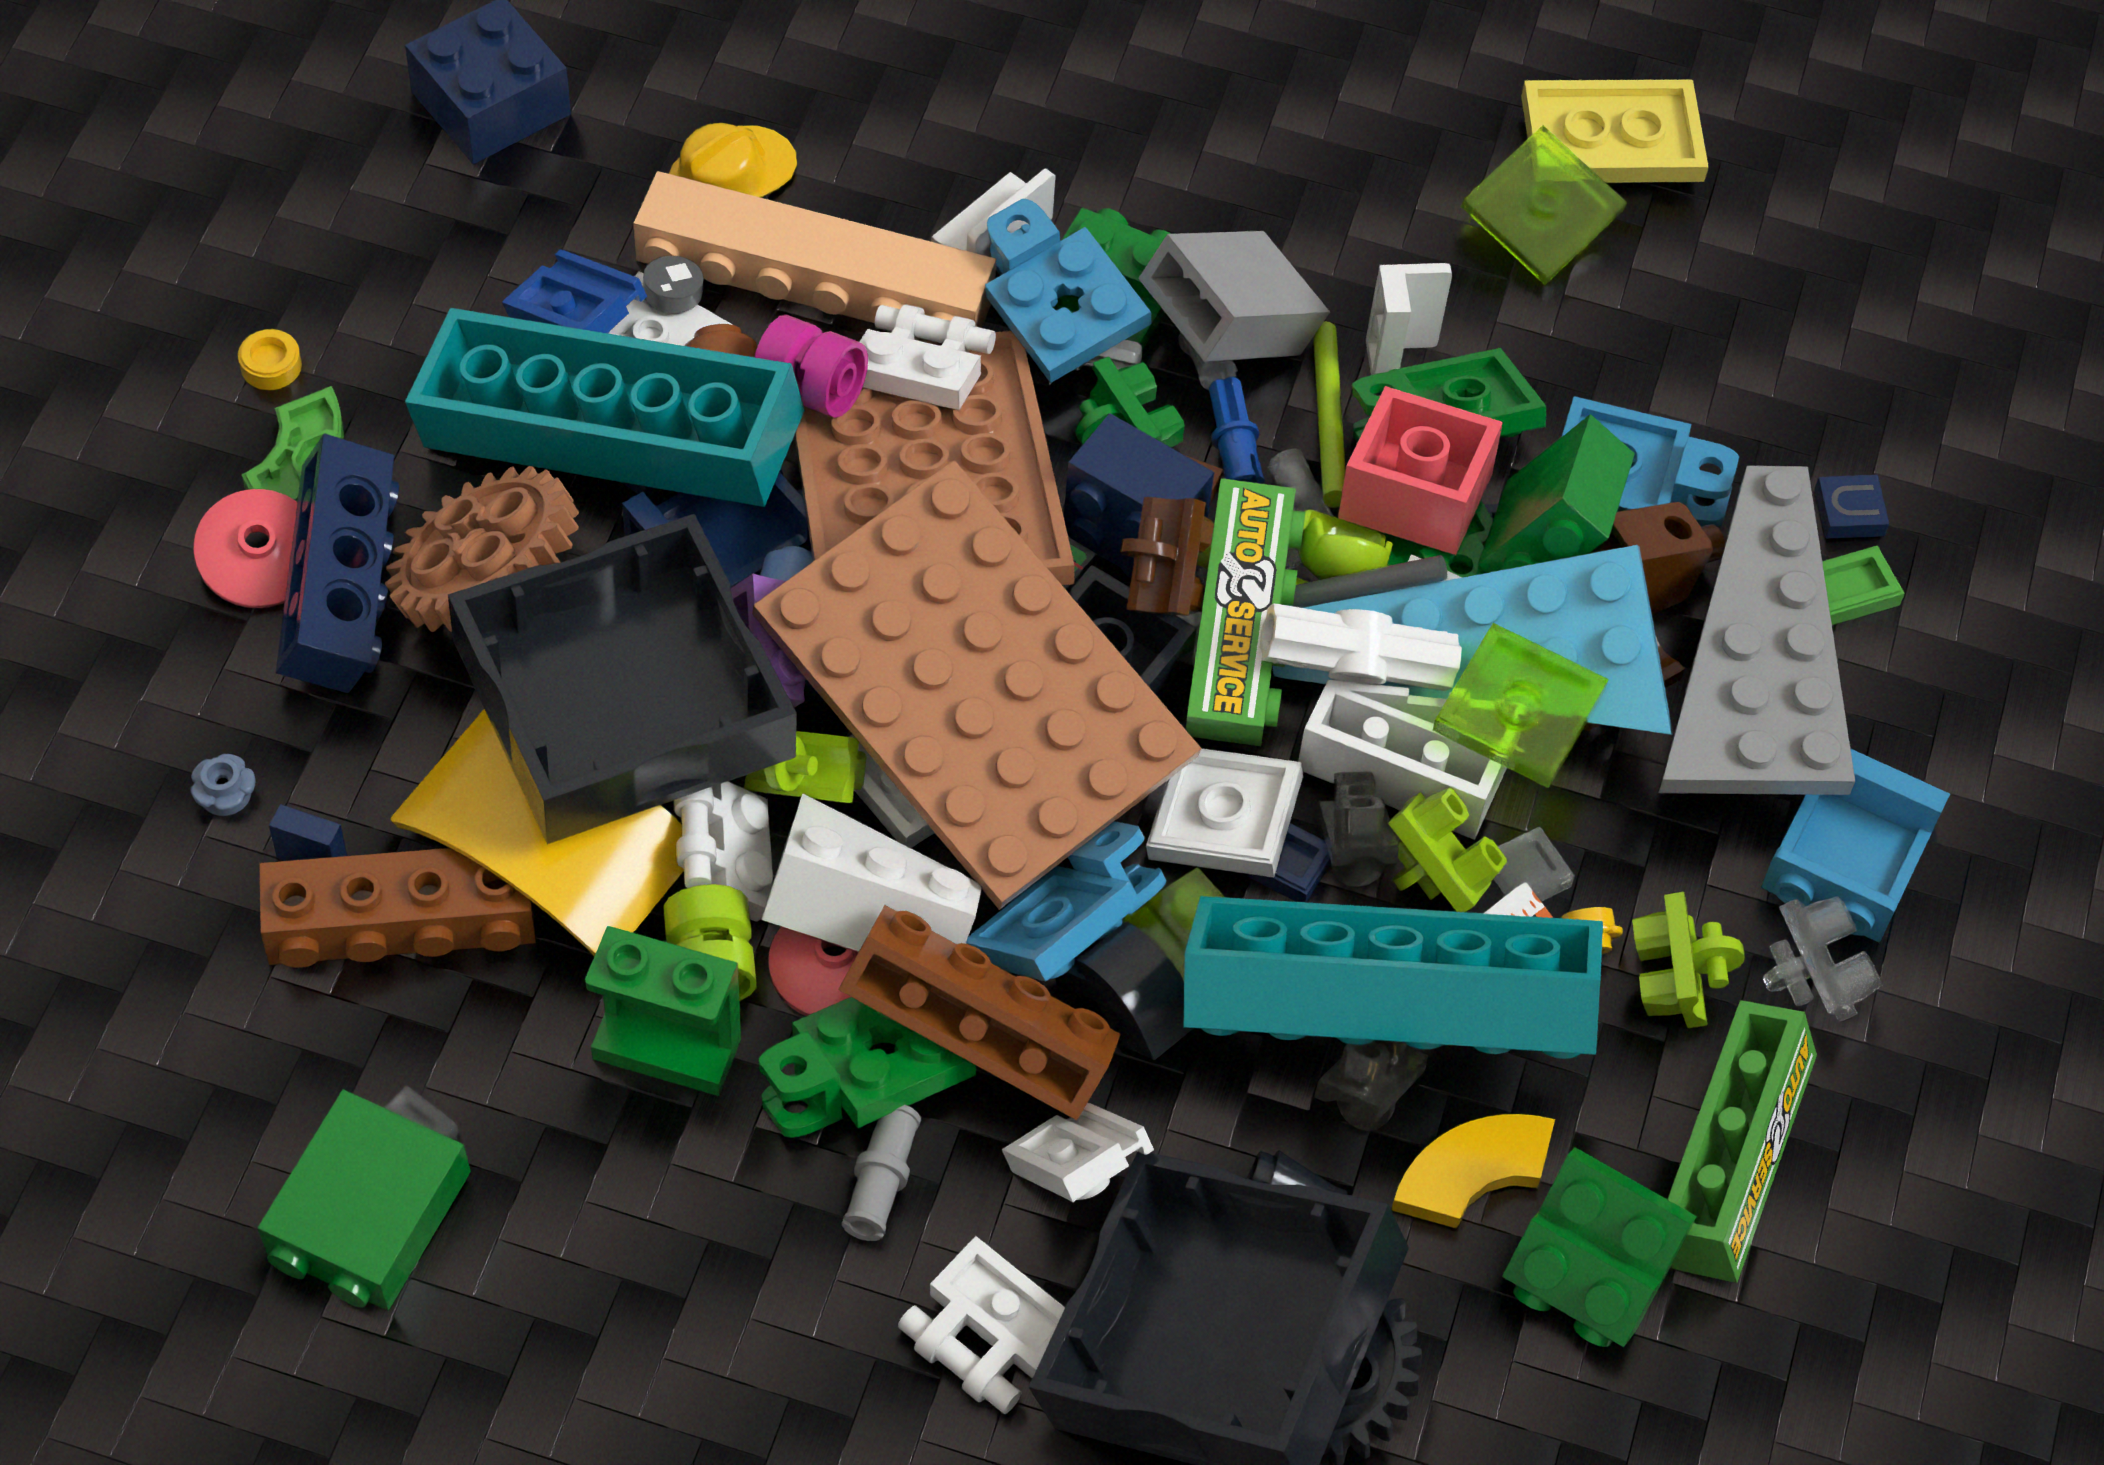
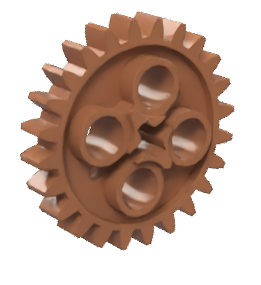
(479, 539)

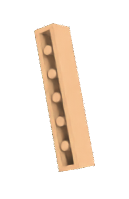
(807, 254)

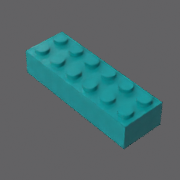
(607, 406)
(1394, 976)

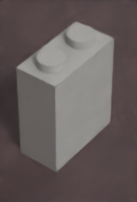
(1233, 295)

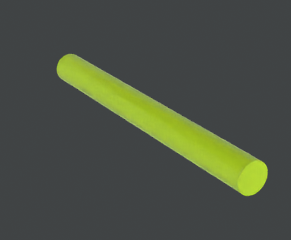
(1329, 413)

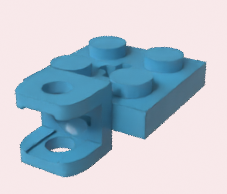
(1039, 270)
(1664, 460)
(1070, 907)

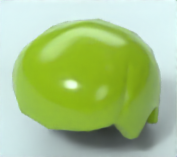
(1340, 547)

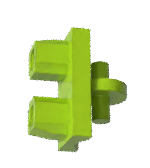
(823, 769)
(1435, 855)
(1681, 987)

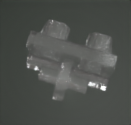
(1837, 984)

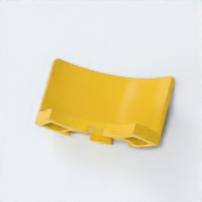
(581, 881)

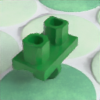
(1122, 395)

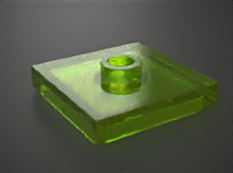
(1543, 204)
(1520, 705)

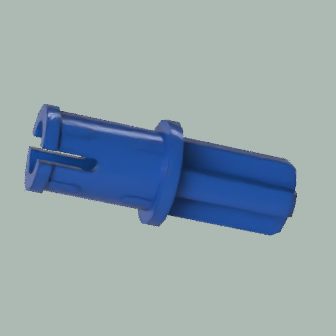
(1234, 432)

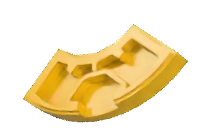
(1473, 1161)

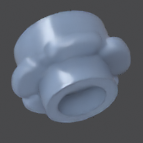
(226, 797)

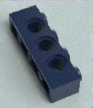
(337, 565)

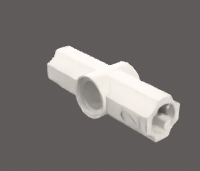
(1360, 647)

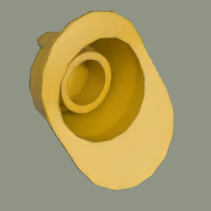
(737, 158)

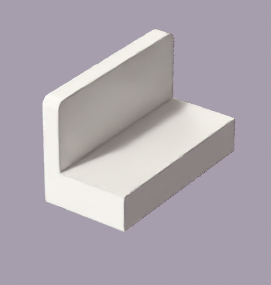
(969, 228)
(1406, 311)

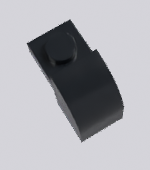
(1133, 988)

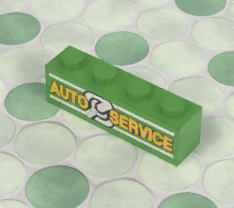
(1244, 578)
(1741, 1136)

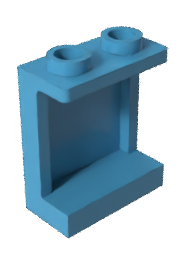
(1858, 844)

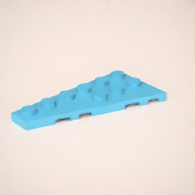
(1576, 606)

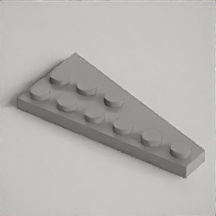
(1765, 674)

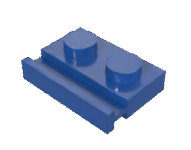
(575, 294)

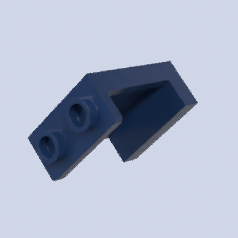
(736, 531)

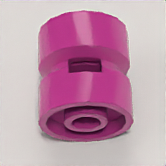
(826, 364)

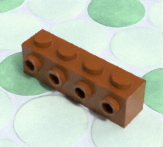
(387, 907)
(981, 1011)

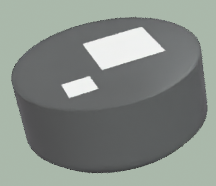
(673, 284)

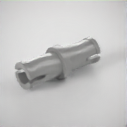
(881, 1174)

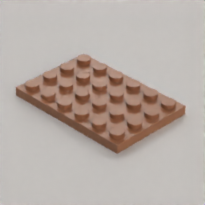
(894, 443)
(976, 683)

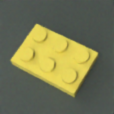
(1623, 126)

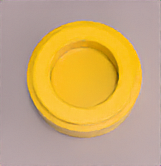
(269, 359)

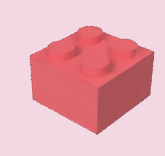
(1420, 470)

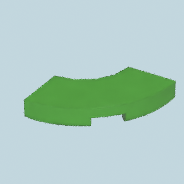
(300, 429)

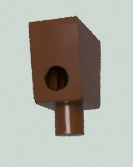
(1670, 547)

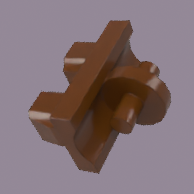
(1167, 556)

